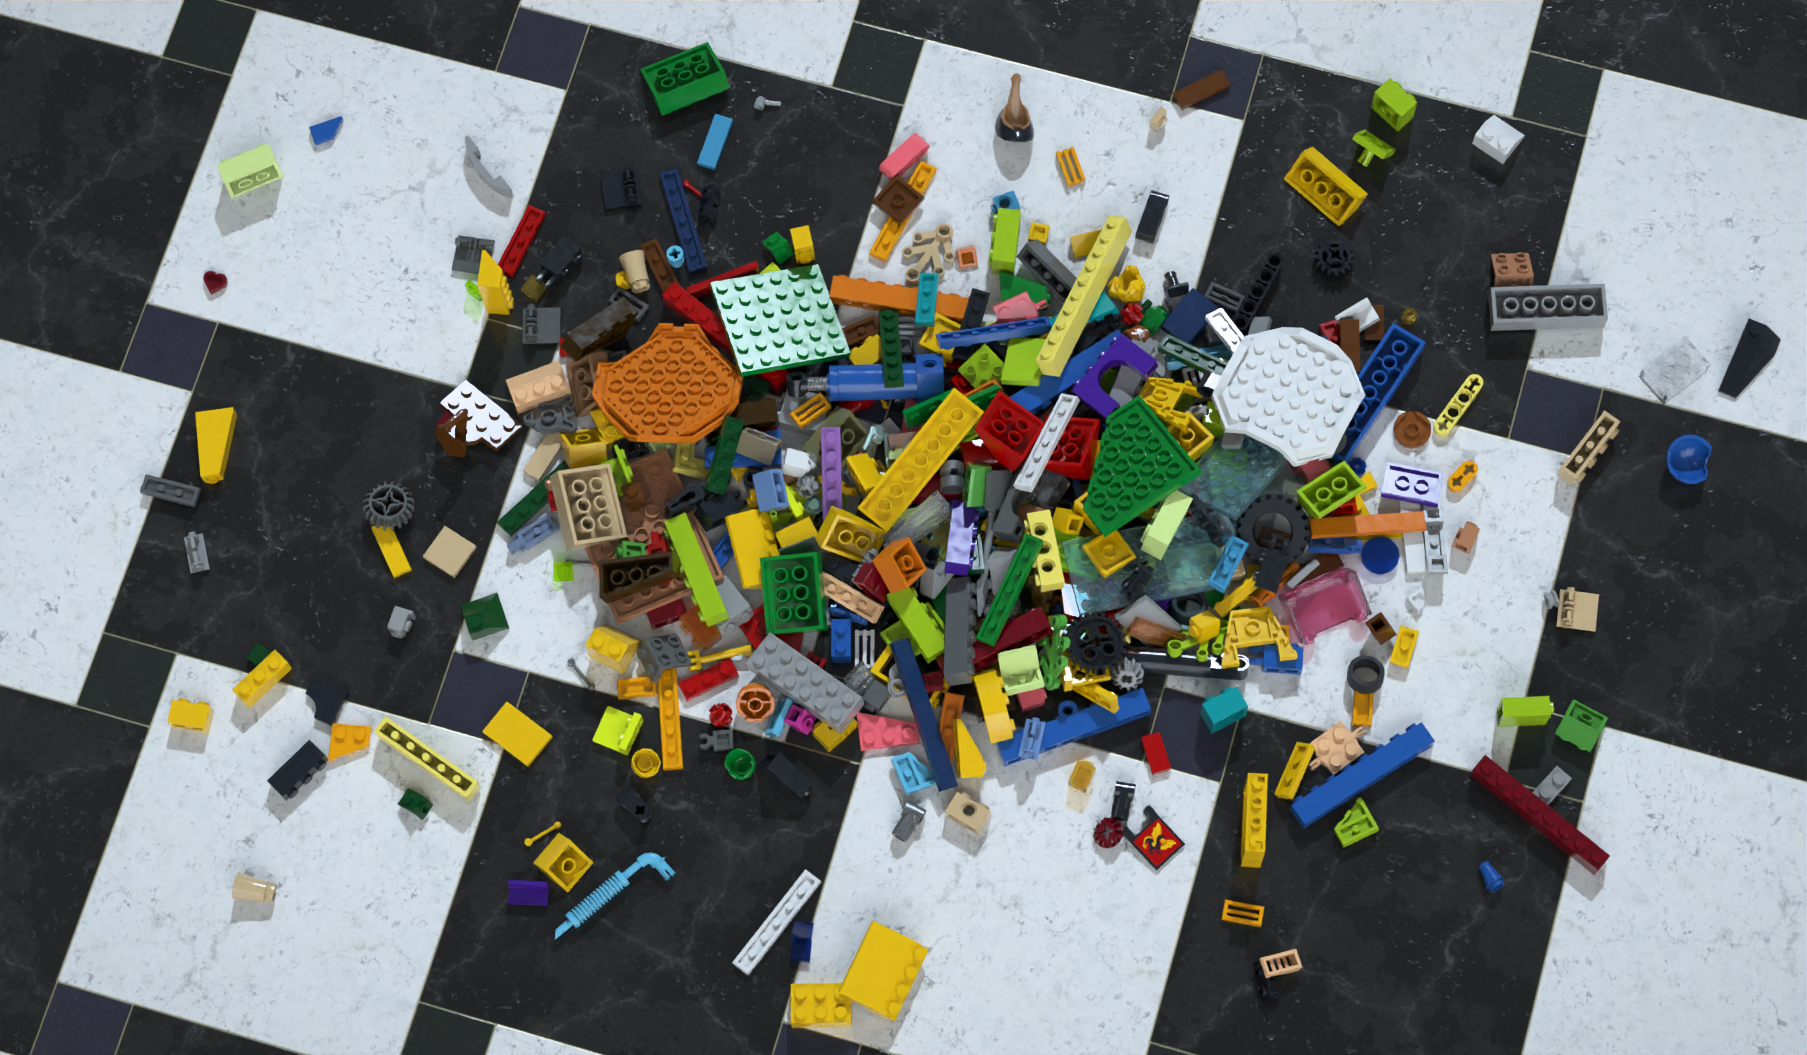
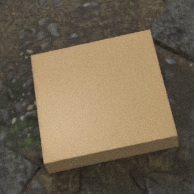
(449, 551)

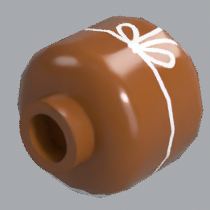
(1138, 333)

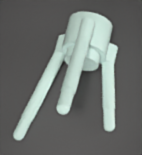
(876, 436)

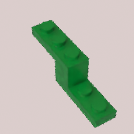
(923, 411)

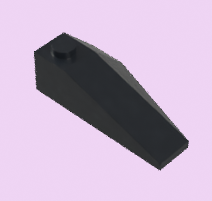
(1753, 351)

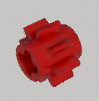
(1131, 313)
(720, 714)

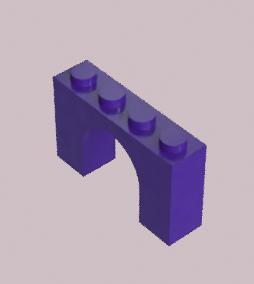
(1120, 353)

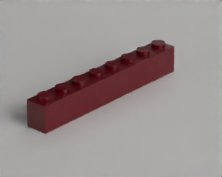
(1539, 815)

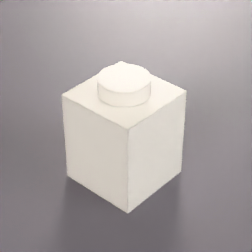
(795, 463)

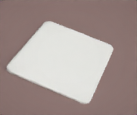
(890, 426)

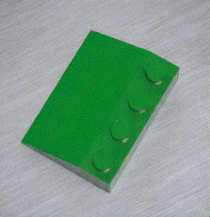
(685, 78)
(793, 593)

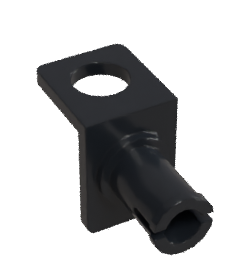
(1174, 289)

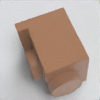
(1466, 537)

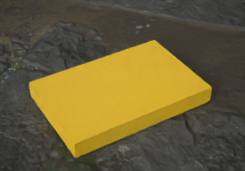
(517, 734)

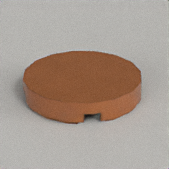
(1412, 429)

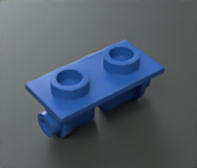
(838, 610)

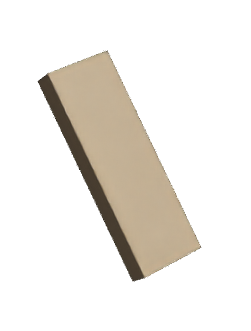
(544, 456)

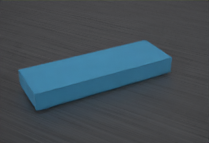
(715, 142)
(1227, 564)

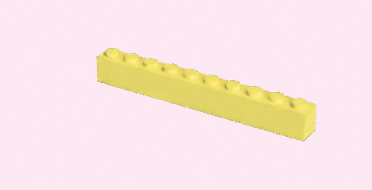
(1083, 296)

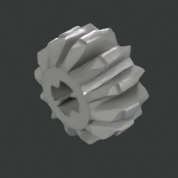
(1127, 674)

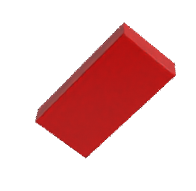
(1156, 753)

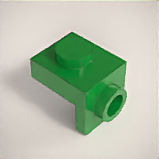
(778, 247)
(1154, 318)

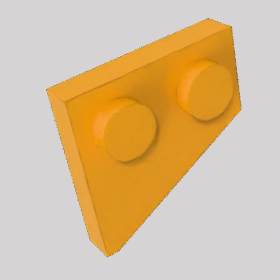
(348, 739)

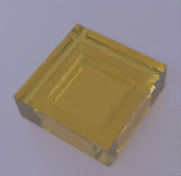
(533, 288)

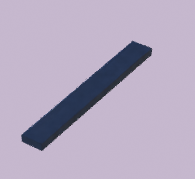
(923, 714)

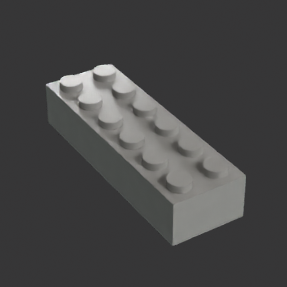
(1547, 307)
(805, 683)

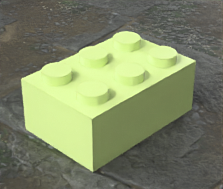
(249, 170)
(1165, 524)

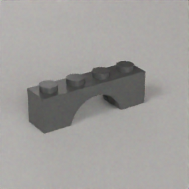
(1008, 524)

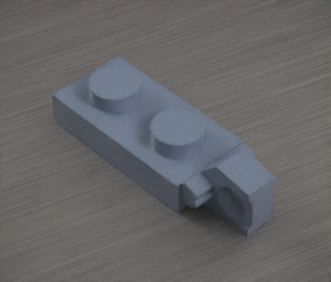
(533, 534)

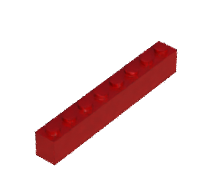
(697, 313)

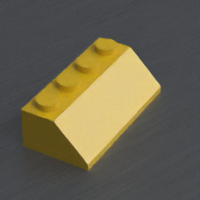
(1325, 186)
(494, 286)
(751, 540)

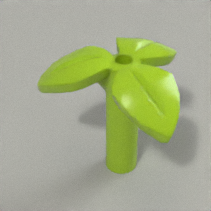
(783, 519)

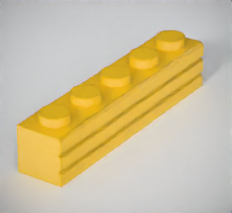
(1238, 596)

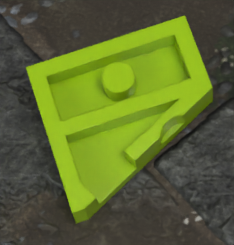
(1356, 824)

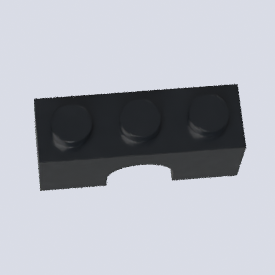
(1087, 339)

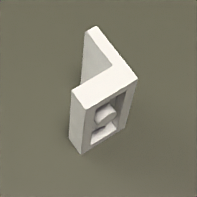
(1363, 311)

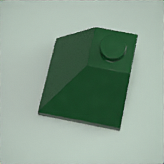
(484, 616)

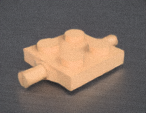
(1336, 748)

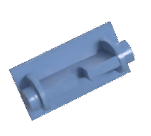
(1032, 738)

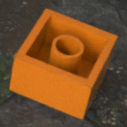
(899, 564)

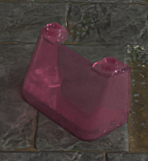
(1325, 604)

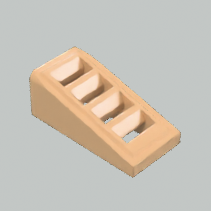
(1293, 958)

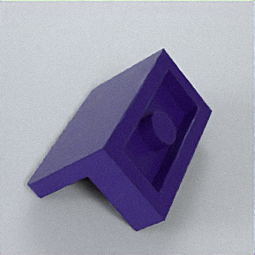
(528, 893)

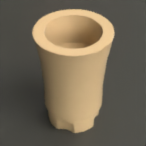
(635, 270)
(253, 889)

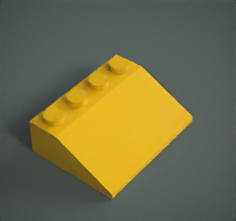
(883, 971)

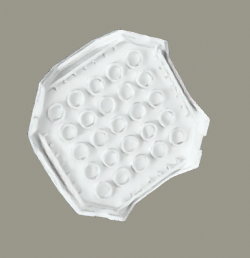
(1289, 393)

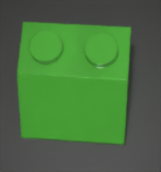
(975, 484)
(1581, 726)

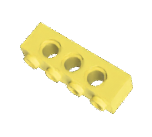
(1046, 580)

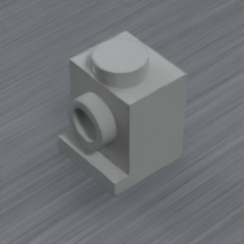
(400, 622)

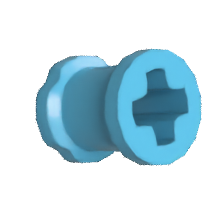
(677, 262)

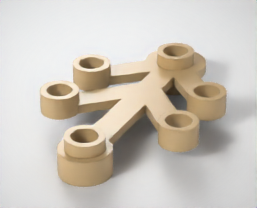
(929, 251)

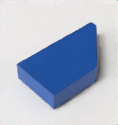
(326, 130)

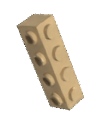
(1586, 451)

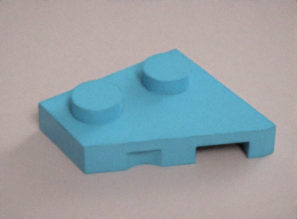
(912, 774)

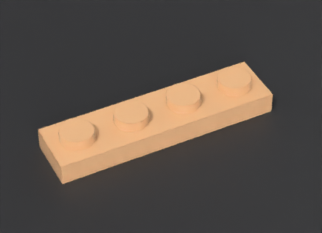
(852, 598)

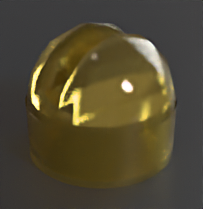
(1411, 318)

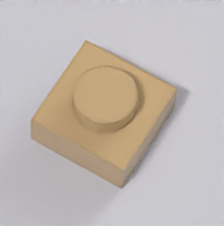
(1158, 119)

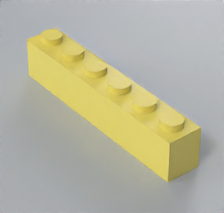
(427, 759)

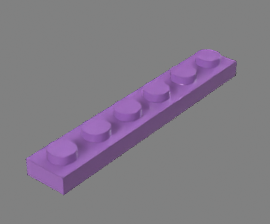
(831, 468)

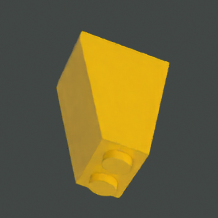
(612, 647)

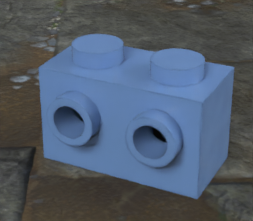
(770, 490)

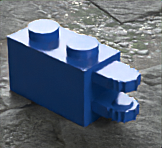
(1271, 663)

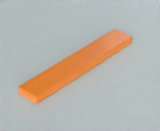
(1367, 525)

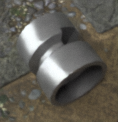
(952, 479)

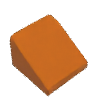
(967, 256)

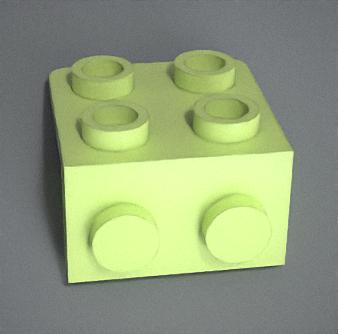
(1020, 670)

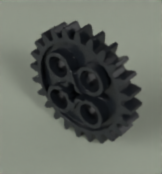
(1090, 626)

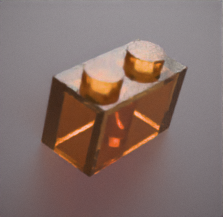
(703, 636)

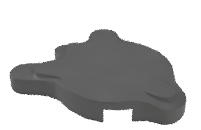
(552, 417)

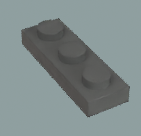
(170, 490)

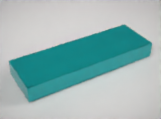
(927, 299)

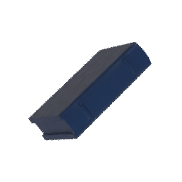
(1188, 318)

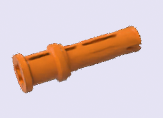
(1263, 595)

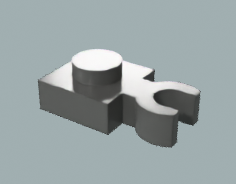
(721, 740)

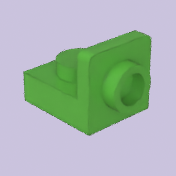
(629, 549)

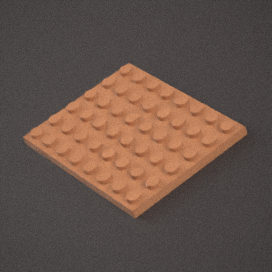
(659, 488)

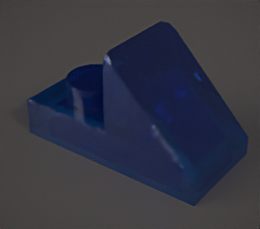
(802, 942)

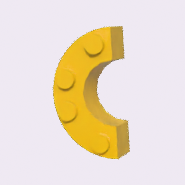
(993, 704)

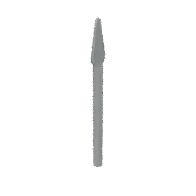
(983, 581)

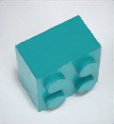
(1223, 709)

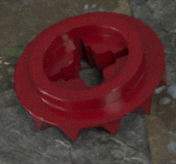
(1114, 836)

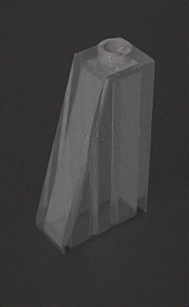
(921, 520)

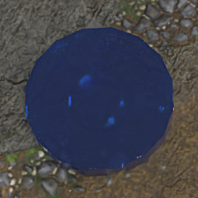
(1379, 555)

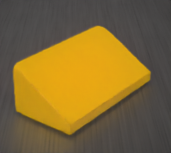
(1083, 243)

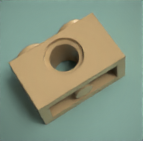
(974, 822)

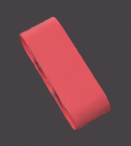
(904, 156)

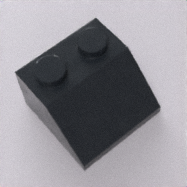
(841, 567)

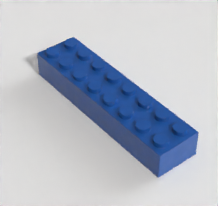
(1379, 382)

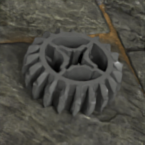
(401, 510)

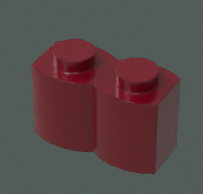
(871, 582)

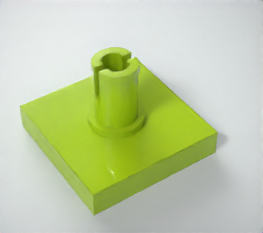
(1372, 145)

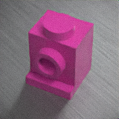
(804, 722)

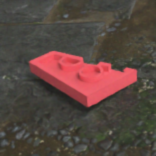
(884, 732)

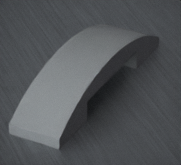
(498, 184)
(1434, 540)

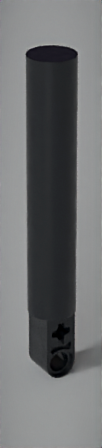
(1160, 662)

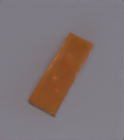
(1153, 632)

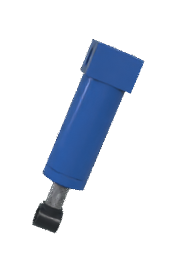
(866, 381)

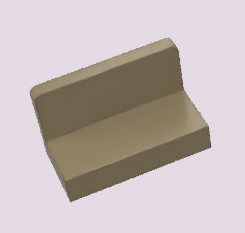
(758, 445)

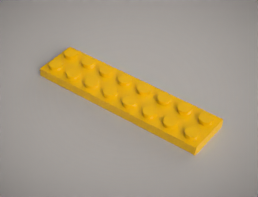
(920, 460)

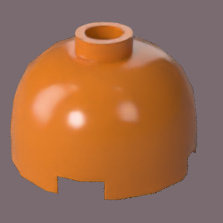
(755, 702)

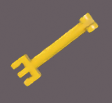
(698, 660)

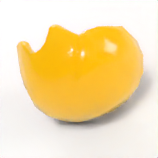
(645, 763)

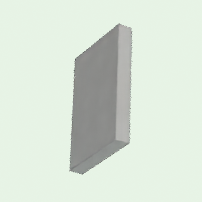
(1149, 611)

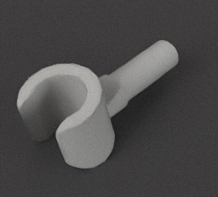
(761, 102)

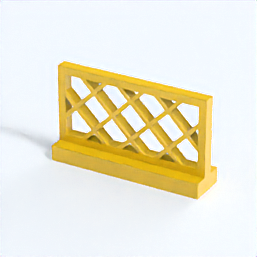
(1067, 674)

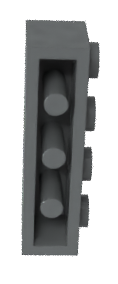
(1047, 269)

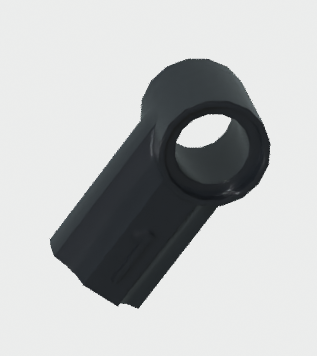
(1123, 796)

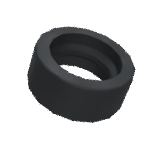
(1182, 617)
(1367, 662)

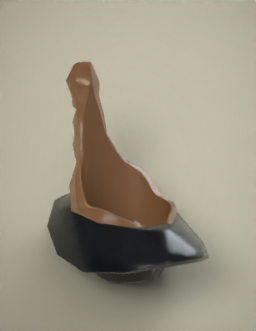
(1014, 120)

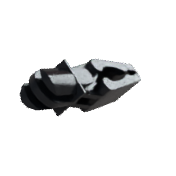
(694, 492)

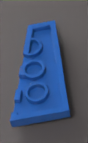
(742, 461)

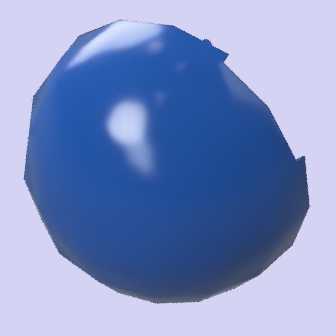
(1688, 459)

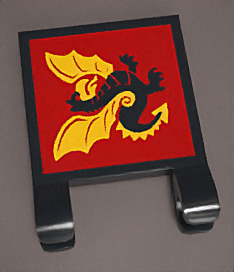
(1156, 841)

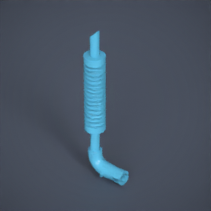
(611, 888)

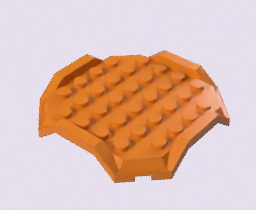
(668, 387)

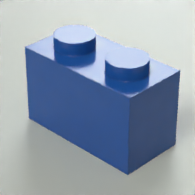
(841, 640)

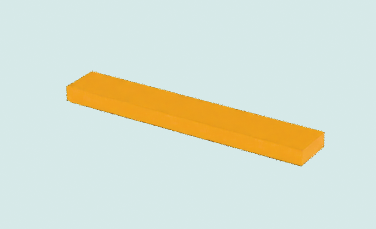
(891, 230)
(670, 720)

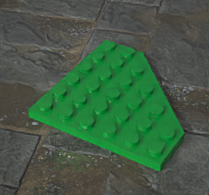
(1134, 467)

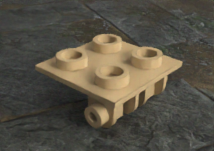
(1577, 610)

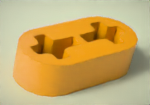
(1465, 479)

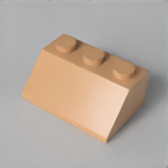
(538, 386)

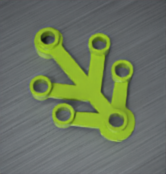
(1176, 647)

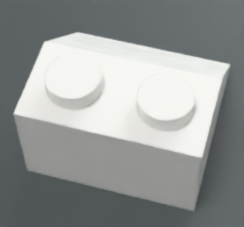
(1497, 138)

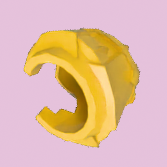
(1128, 286)

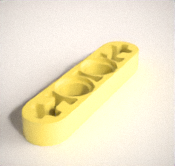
(1460, 406)

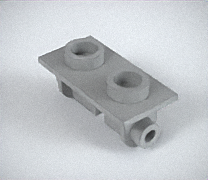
(196, 552)

